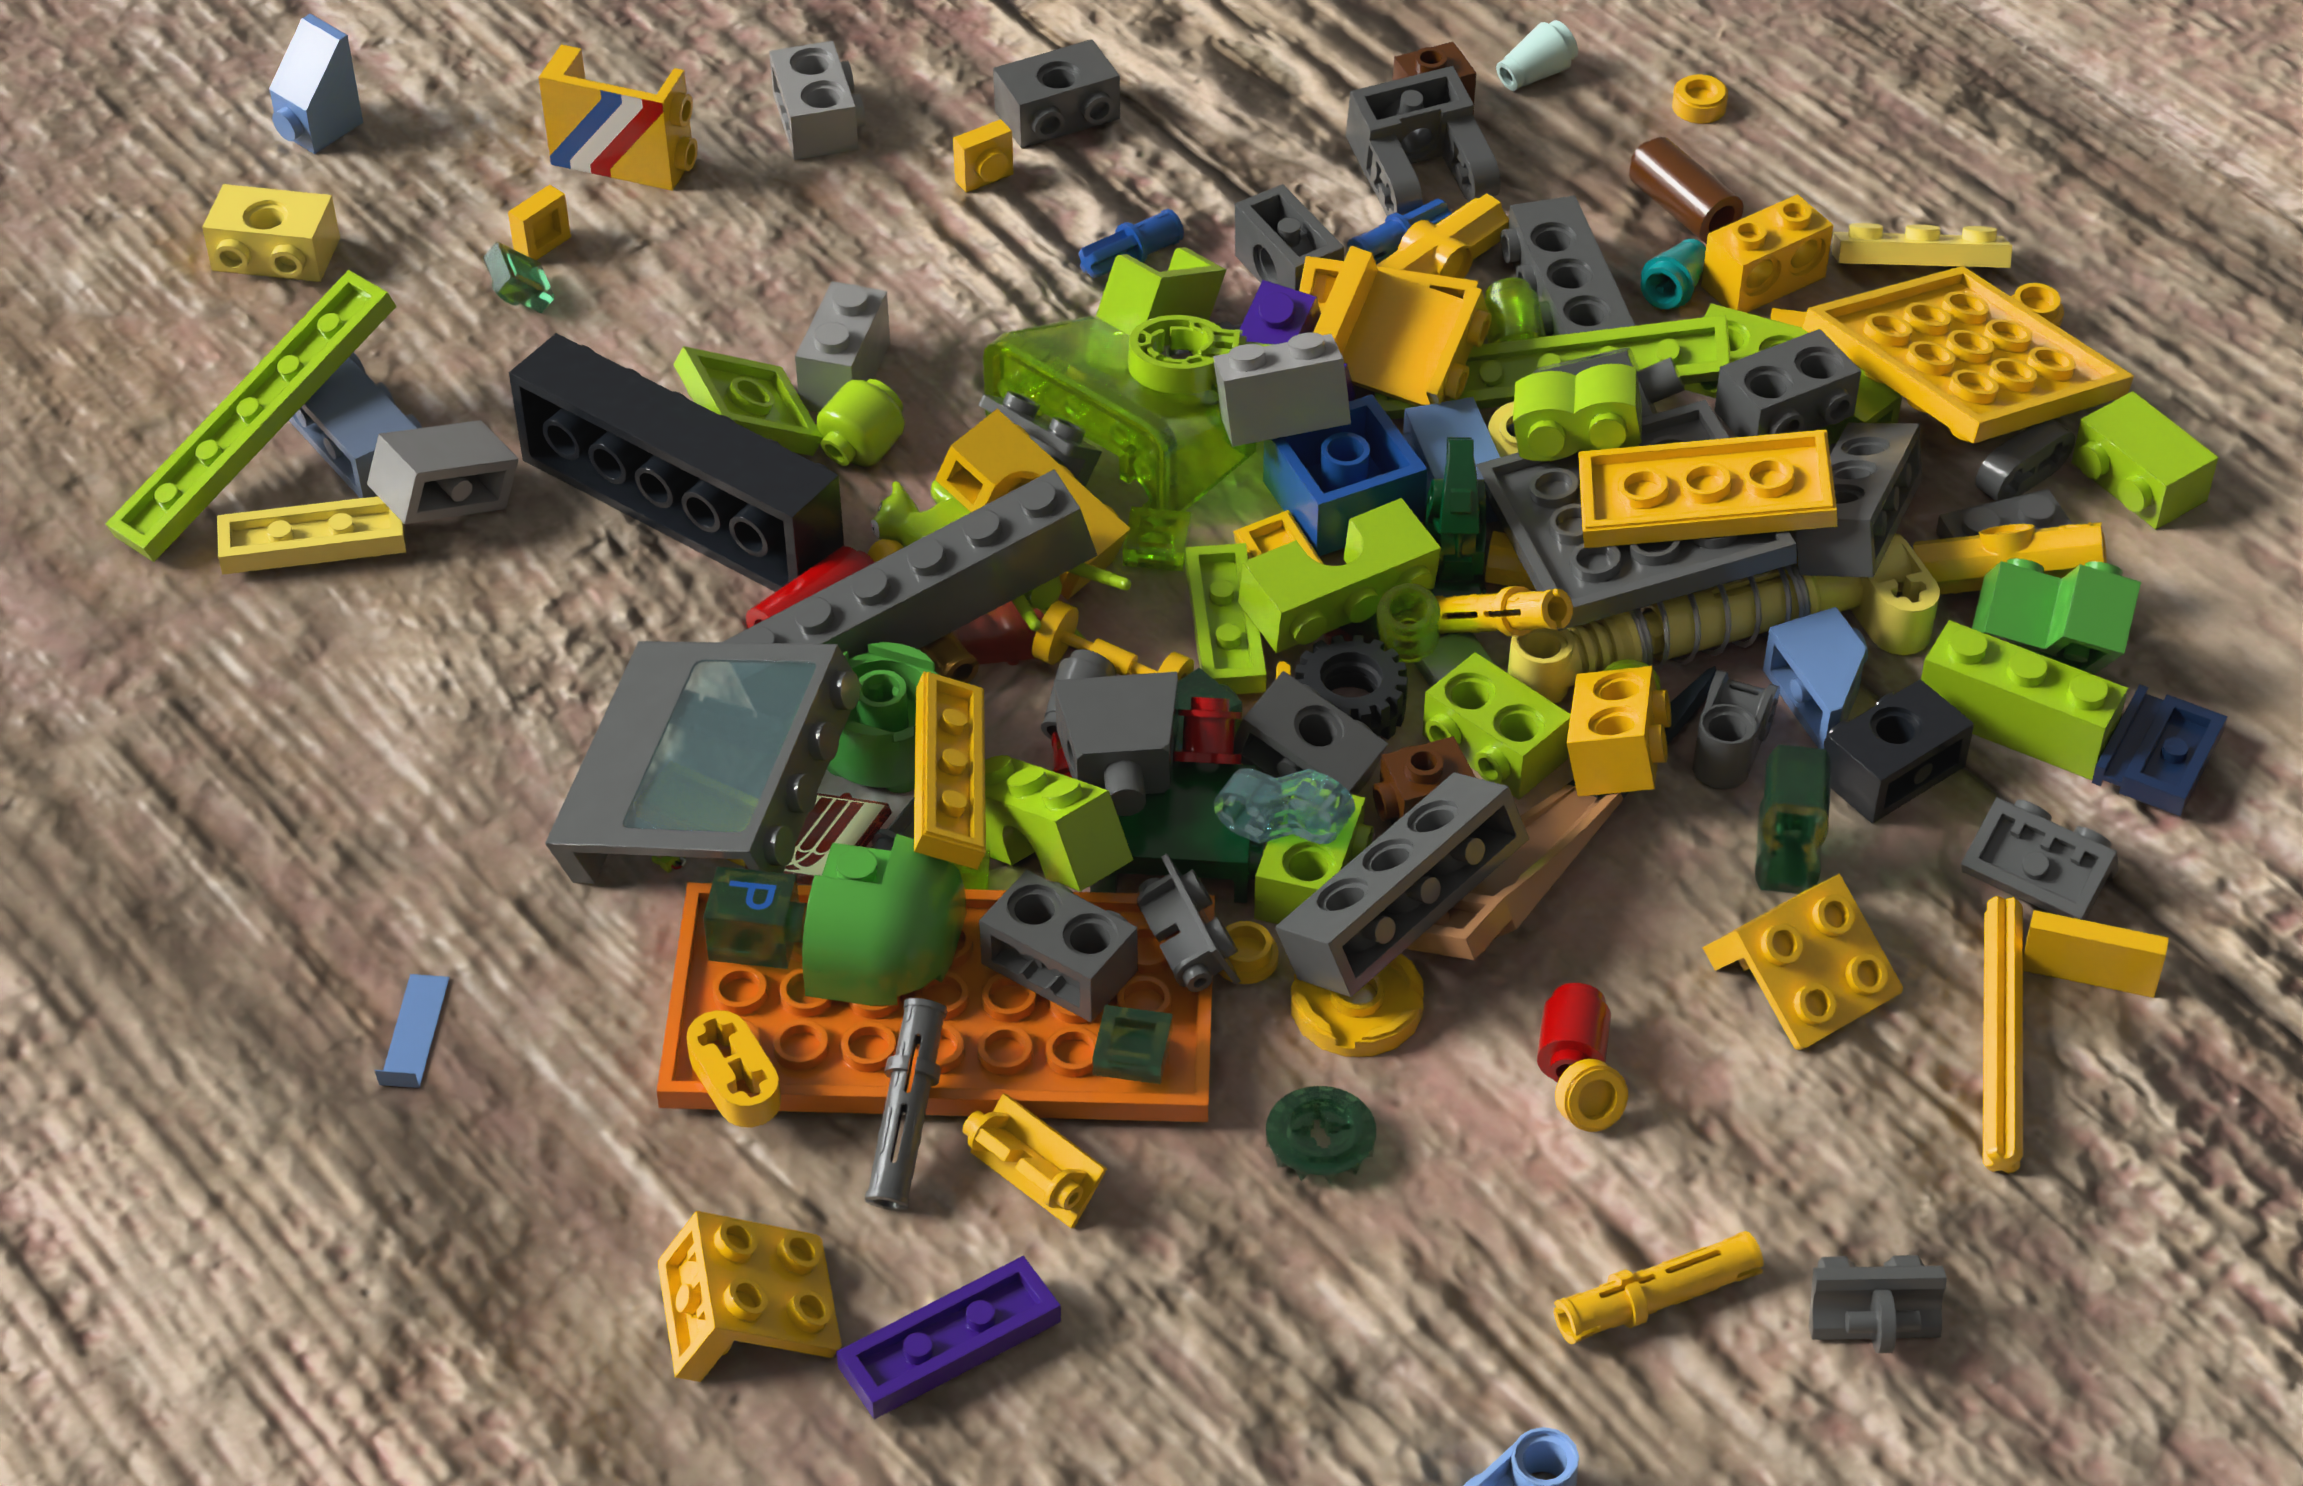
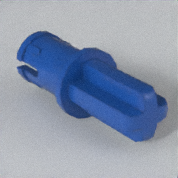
(1386, 237)
(1134, 240)

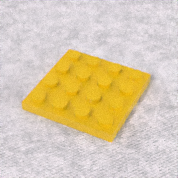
(1968, 354)

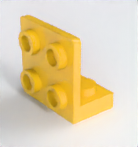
(1812, 961)
(745, 1285)

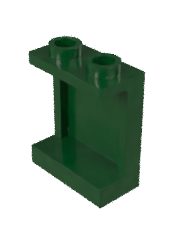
(1189, 831)

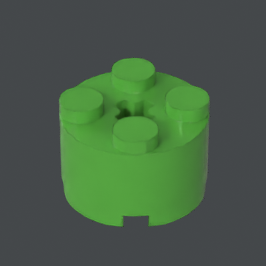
(880, 730)

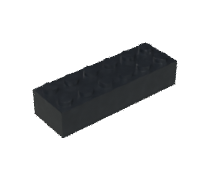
(675, 464)

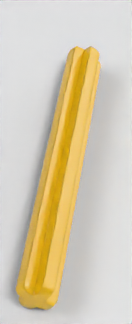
(2003, 1035)

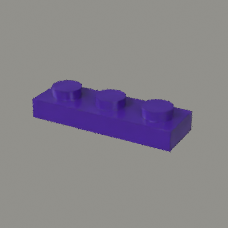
(948, 1337)

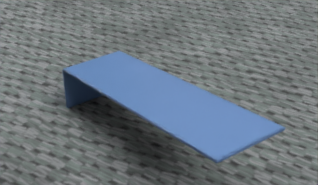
(414, 1031)

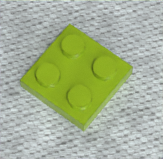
(750, 395)

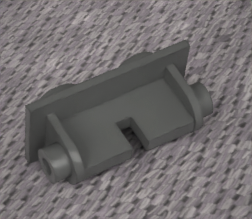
(1203, 945)

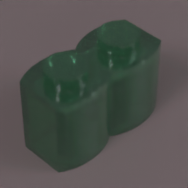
(1793, 819)

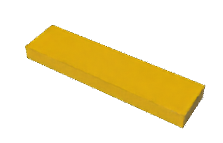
(950, 771)

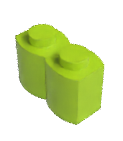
(1571, 412)

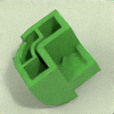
(880, 923)

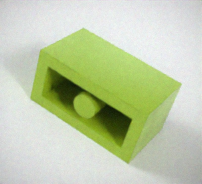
(2144, 460)

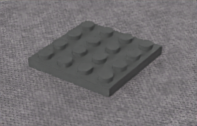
(1543, 521)

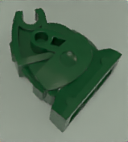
(1458, 522)

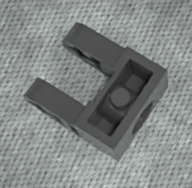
(1416, 122)

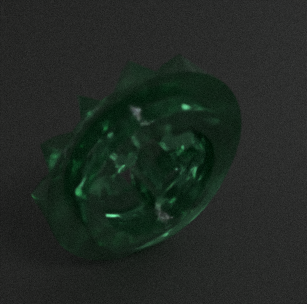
(1343, 1119)

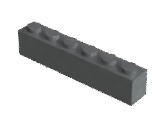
(943, 576)

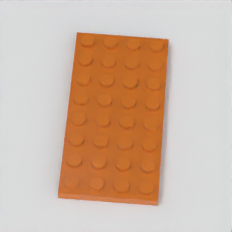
(990, 1044)

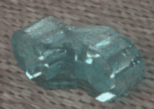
(1286, 805)

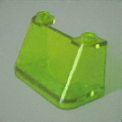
(1082, 375)

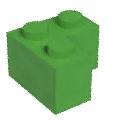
(2068, 619)

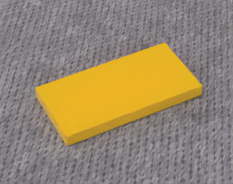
(1707, 489)

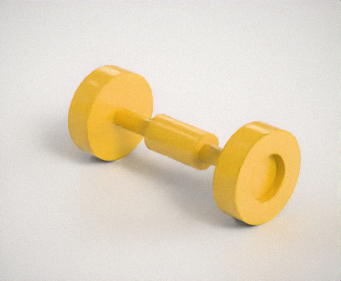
(1058, 634)

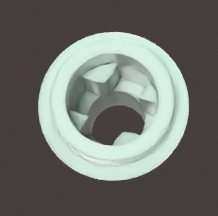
(1539, 55)

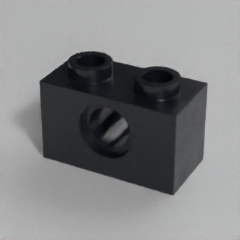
(1897, 750)

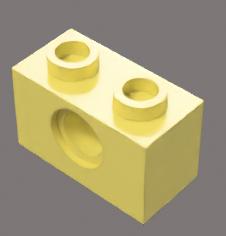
(271, 232)

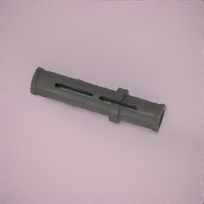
(920, 1027)

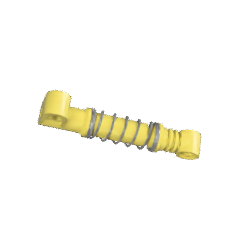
(1731, 612)

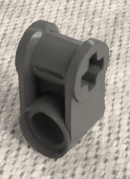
(1732, 730)

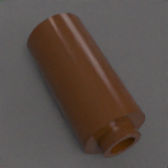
(1683, 187)

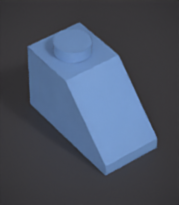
(316, 87)
(1817, 668)

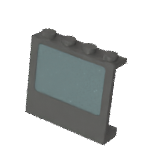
(707, 755)

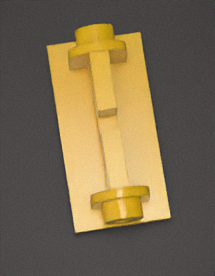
(1034, 1158)

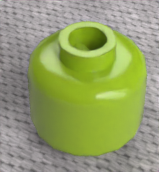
(861, 422)

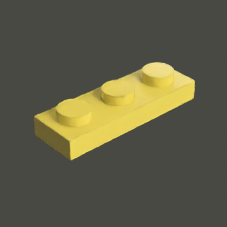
(1922, 246)
(308, 535)

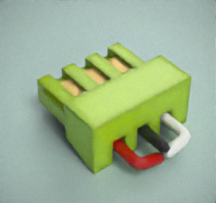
(667, 862)

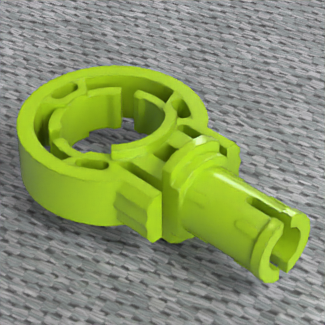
(1183, 333)

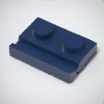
(2160, 750)

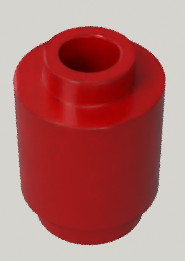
(1573, 1028)

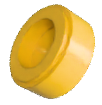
(1700, 99)
(1591, 1095)

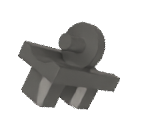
(1876, 1302)

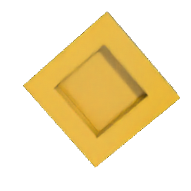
(983, 155)
(540, 223)

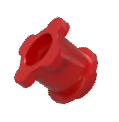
(1208, 732)

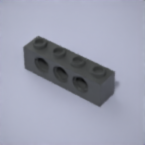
(1564, 266)
(1874, 483)
(1402, 883)

